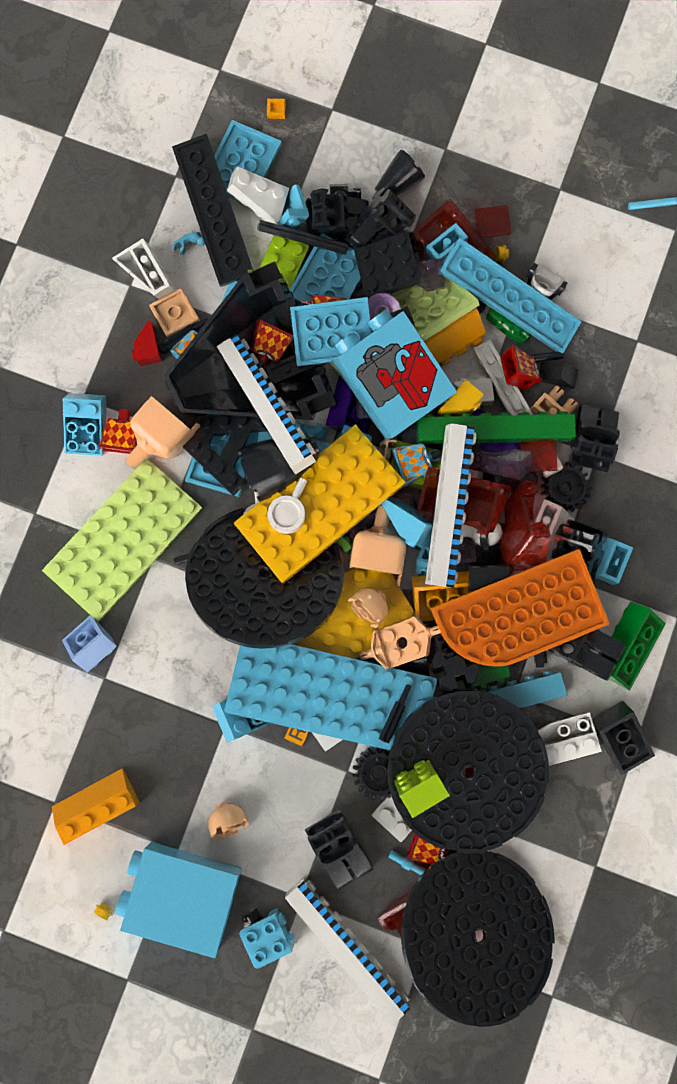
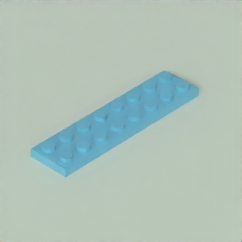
(509, 296)

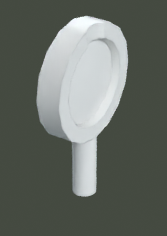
(287, 512)

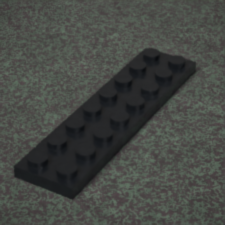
(212, 209)

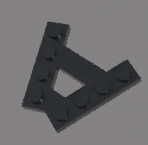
(223, 466)

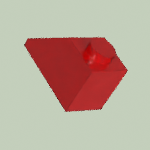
(146, 346)

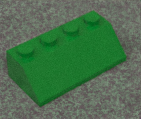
(639, 632)

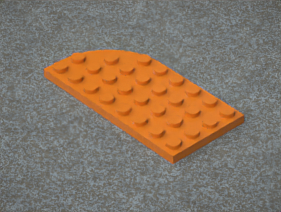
(523, 613)

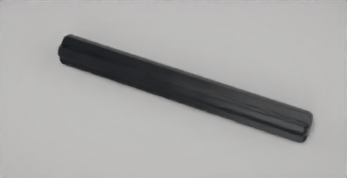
(302, 237)

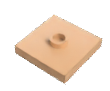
(174, 312)

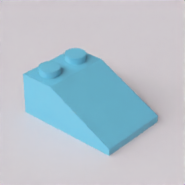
(409, 523)

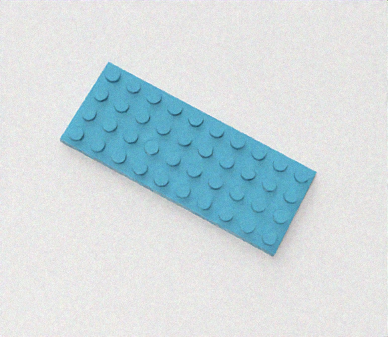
(322, 692)

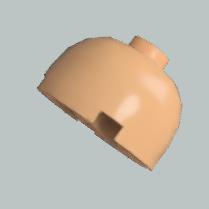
(370, 606)
(226, 820)

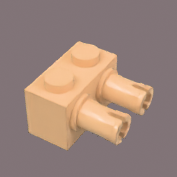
(549, 403)

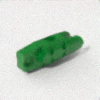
(507, 327)

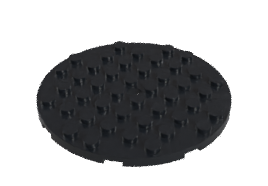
(252, 609)
(506, 762)
(467, 978)

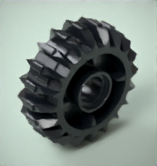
(576, 482)
(365, 773)

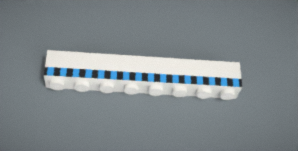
(266, 404)
(450, 504)
(348, 951)

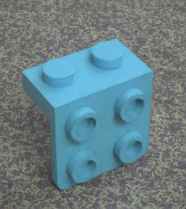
(294, 210)
(267, 939)

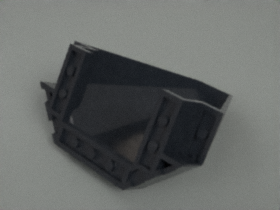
(205, 381)

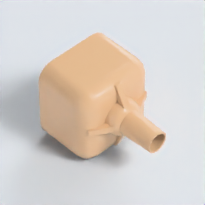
(157, 433)
(379, 548)

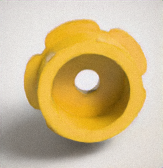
(501, 253)
(103, 911)

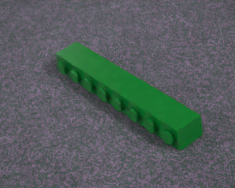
(500, 428)

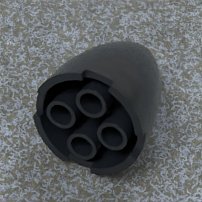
(268, 469)

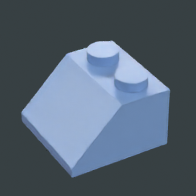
(88, 644)

